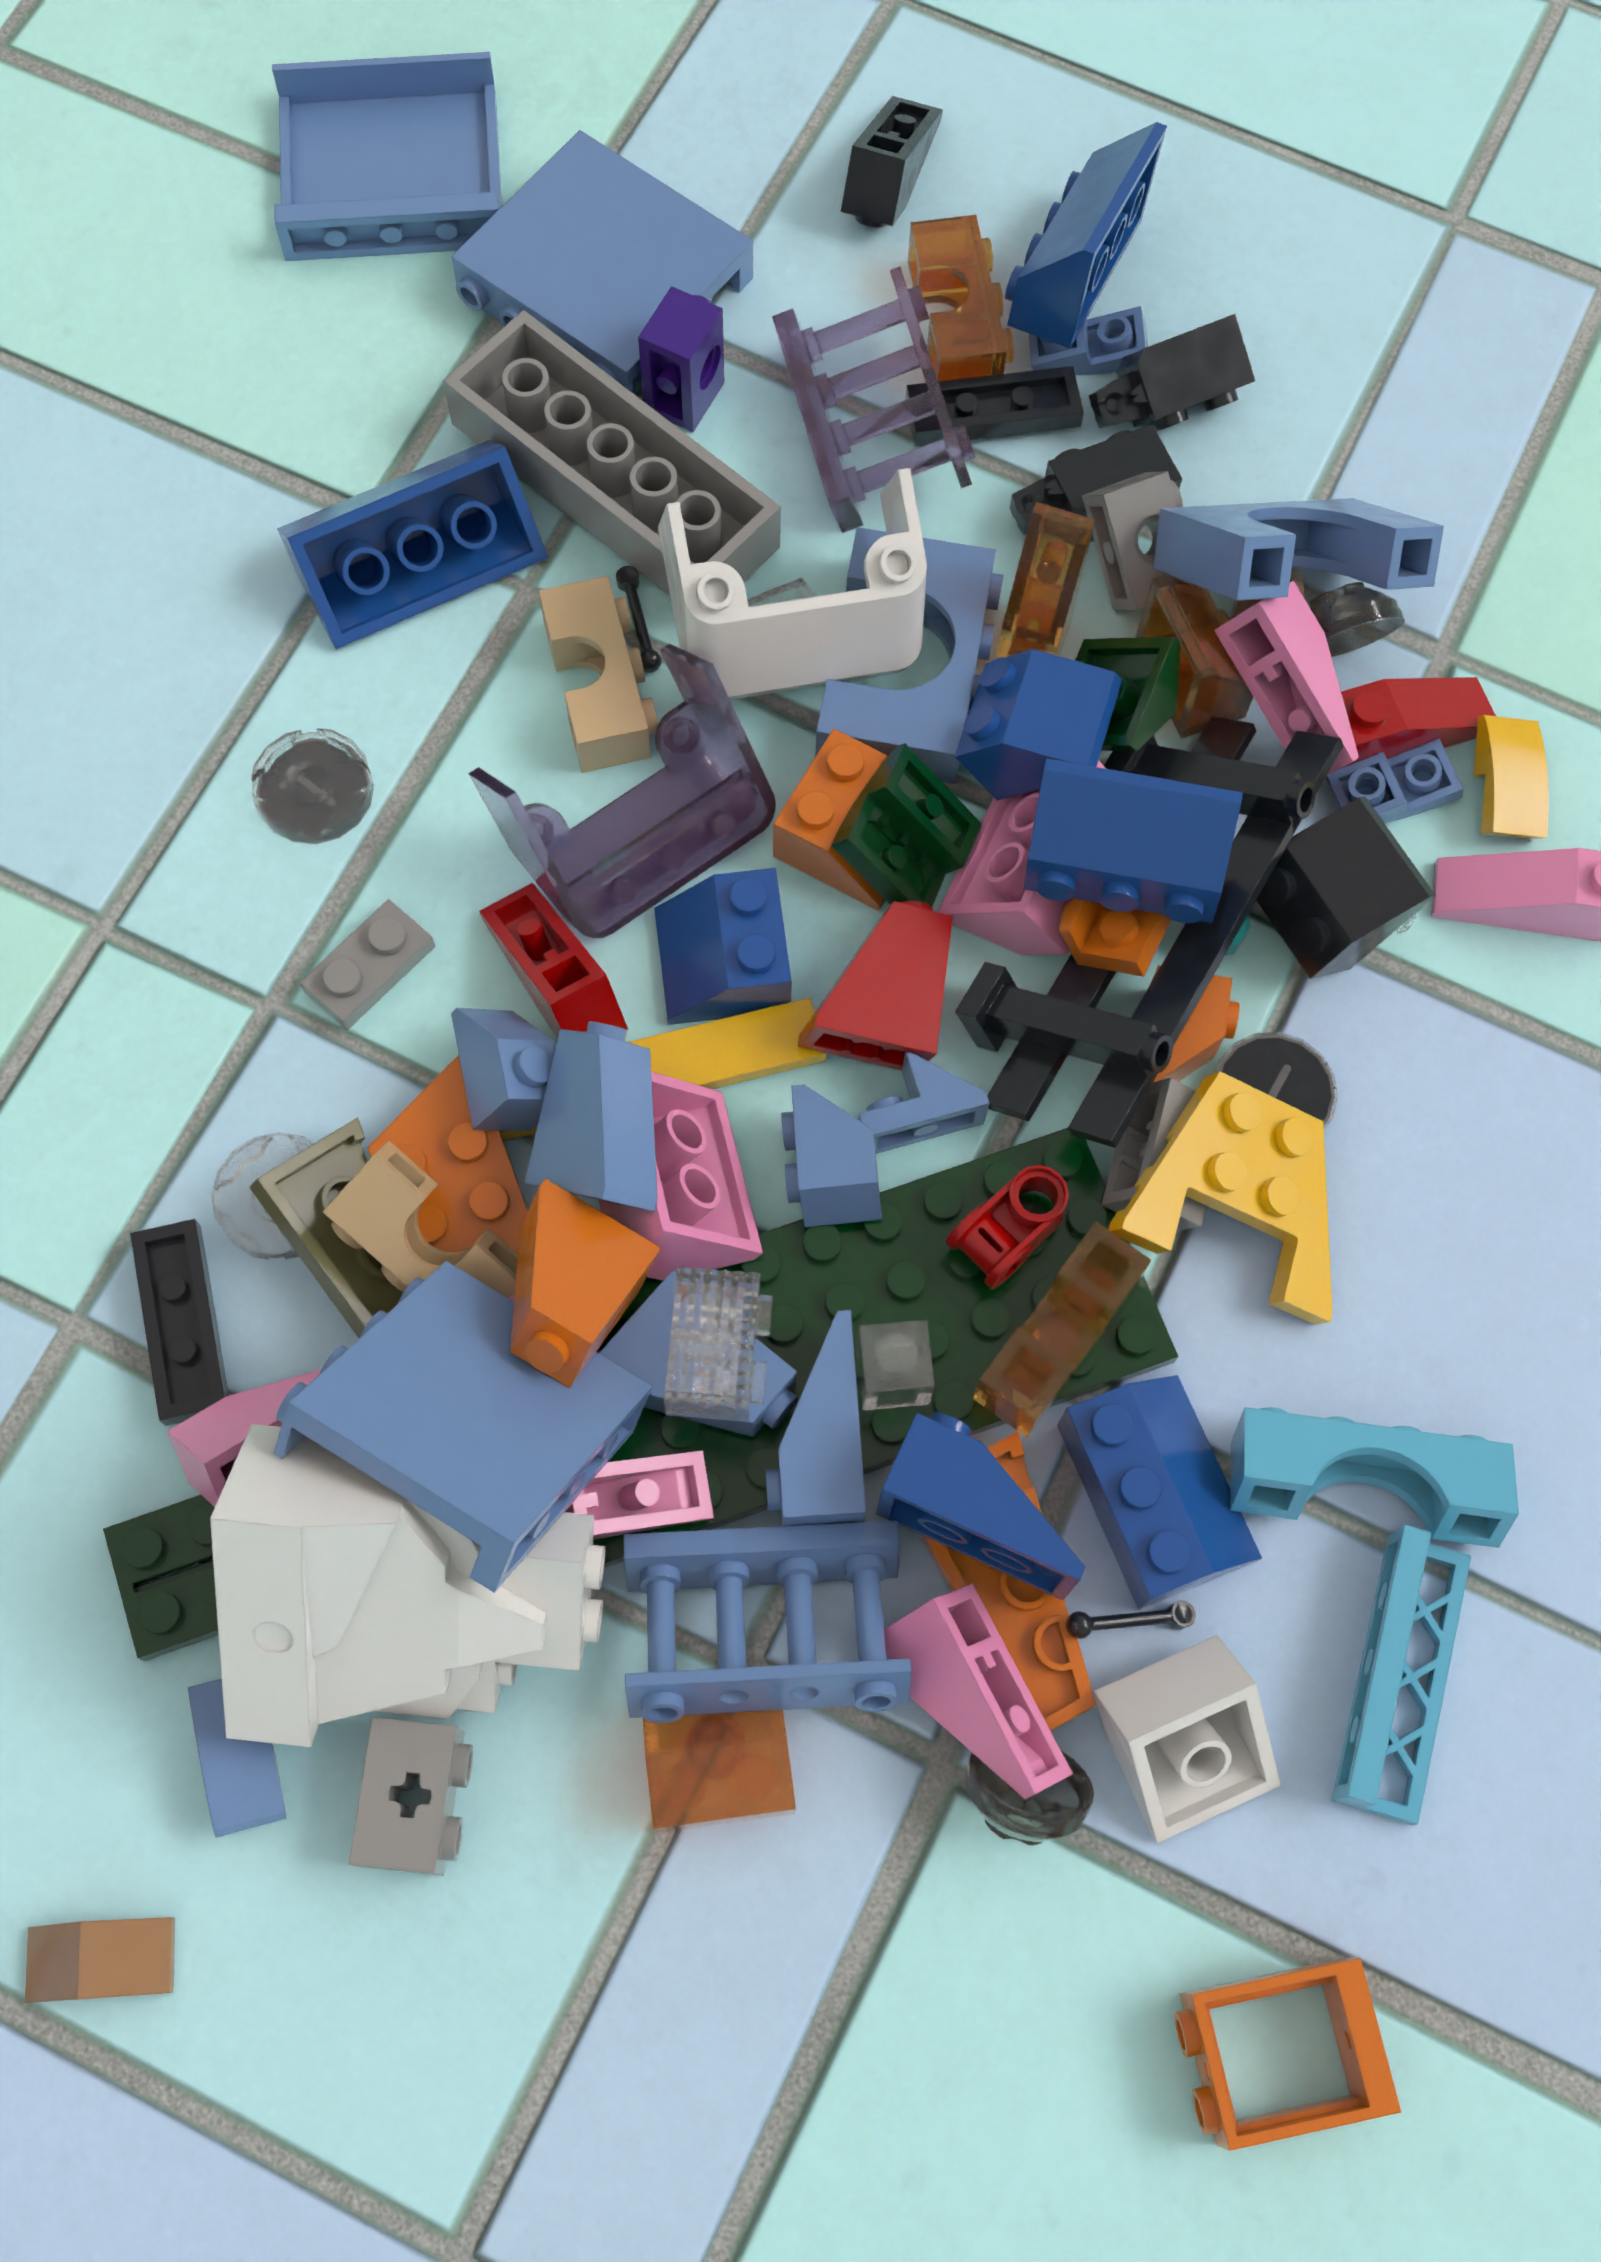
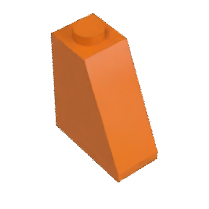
(572, 1281)

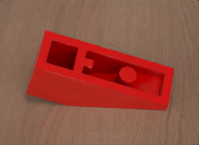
(1414, 711)
(551, 962)

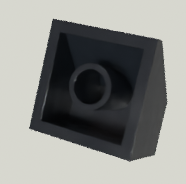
(1342, 889)

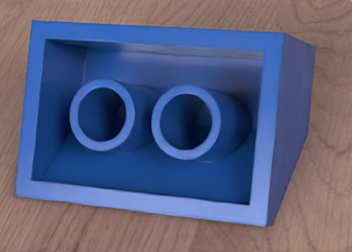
(1131, 841)
(1156, 1488)

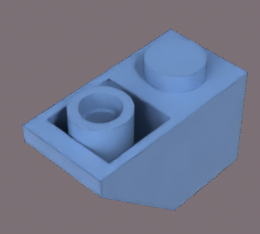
(834, 1162)

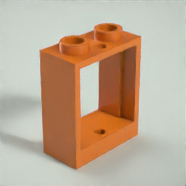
(1357, 2040)

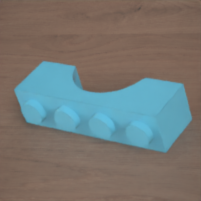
(1453, 1483)

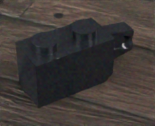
(1174, 375)
(1092, 468)

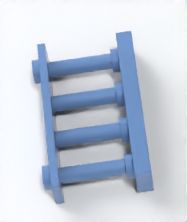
(764, 1556)

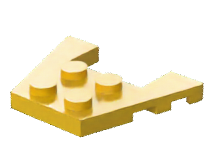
(1255, 1165)

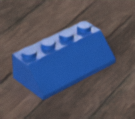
(1084, 238)
(414, 542)

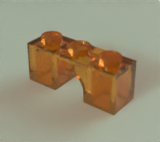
(954, 269)
(1061, 1329)

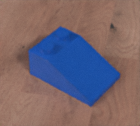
(968, 1502)

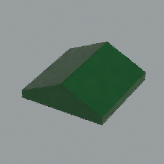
(1147, 688)

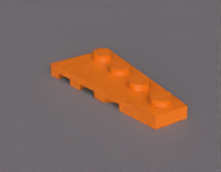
(1025, 1617)

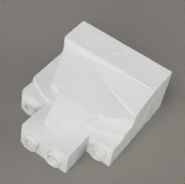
(366, 1603)

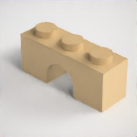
(588, 631)
(381, 1215)

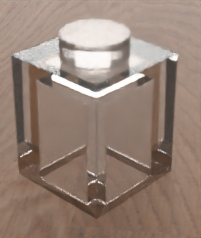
(894, 1365)

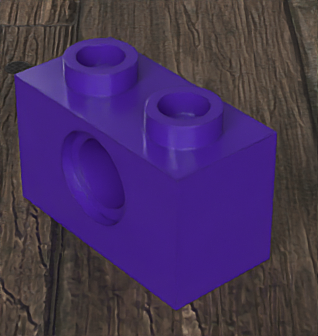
(682, 357)

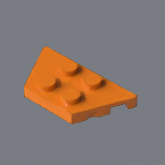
(469, 1165)

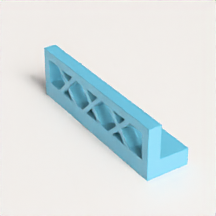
(1385, 1671)

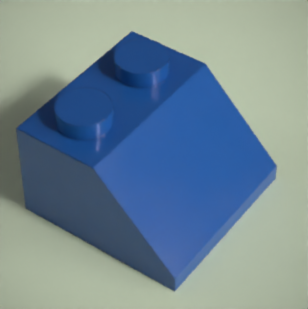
(1034, 711)
(723, 947)

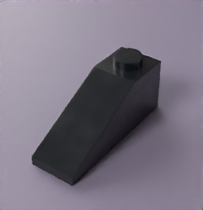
(888, 161)

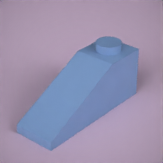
(821, 1450)

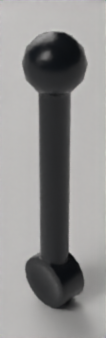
(628, 581)
(1177, 1615)

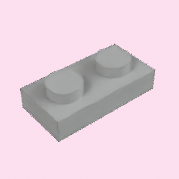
(367, 964)

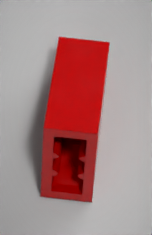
(888, 992)

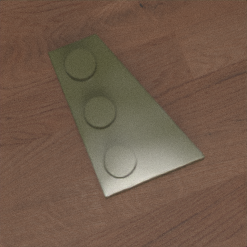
(295, 1200)

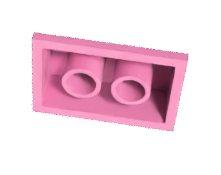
(989, 890)
(701, 1191)

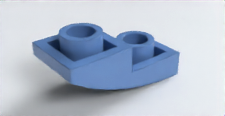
(1097, 346)
(1401, 784)
(237, 1774)

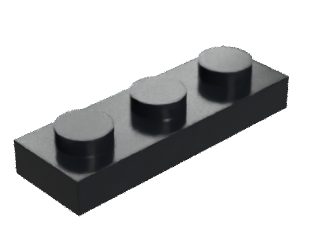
(1004, 404)
(179, 1320)

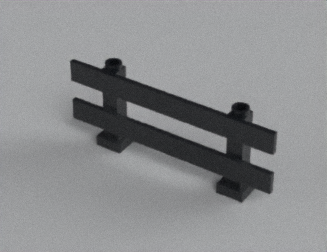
(1142, 1045)

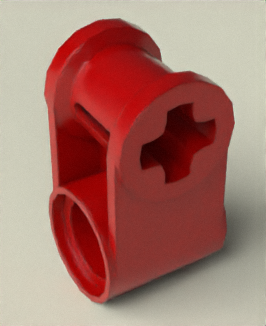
(1002, 1232)

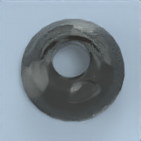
(1355, 616)
(1041, 1817)

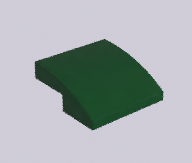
(906, 830)

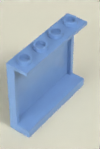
(386, 155)
(595, 253)
(462, 1422)

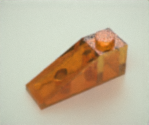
(1046, 582)

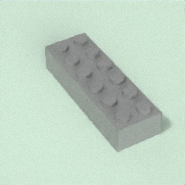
(606, 453)

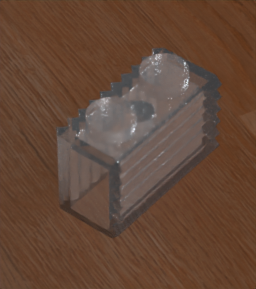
(715, 1343)

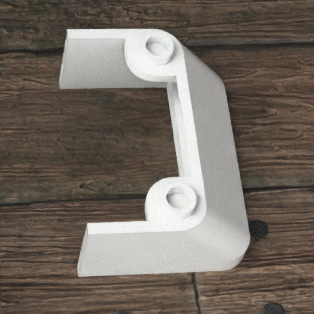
(805, 638)

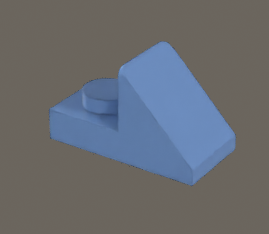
(936, 1107)

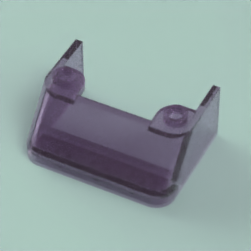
(658, 832)

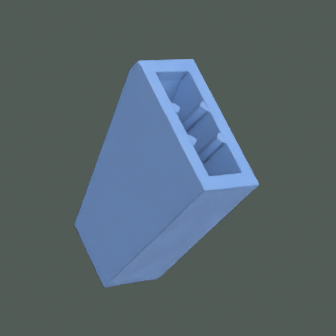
(598, 1120)
(644, 1351)

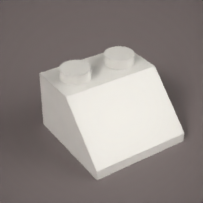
(1189, 1737)

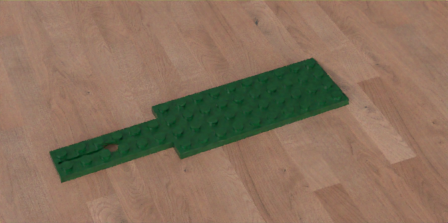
(874, 1268)

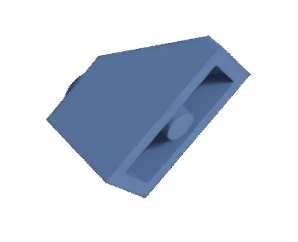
(502, 1068)

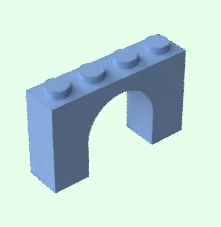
(1253, 546)
(934, 713)

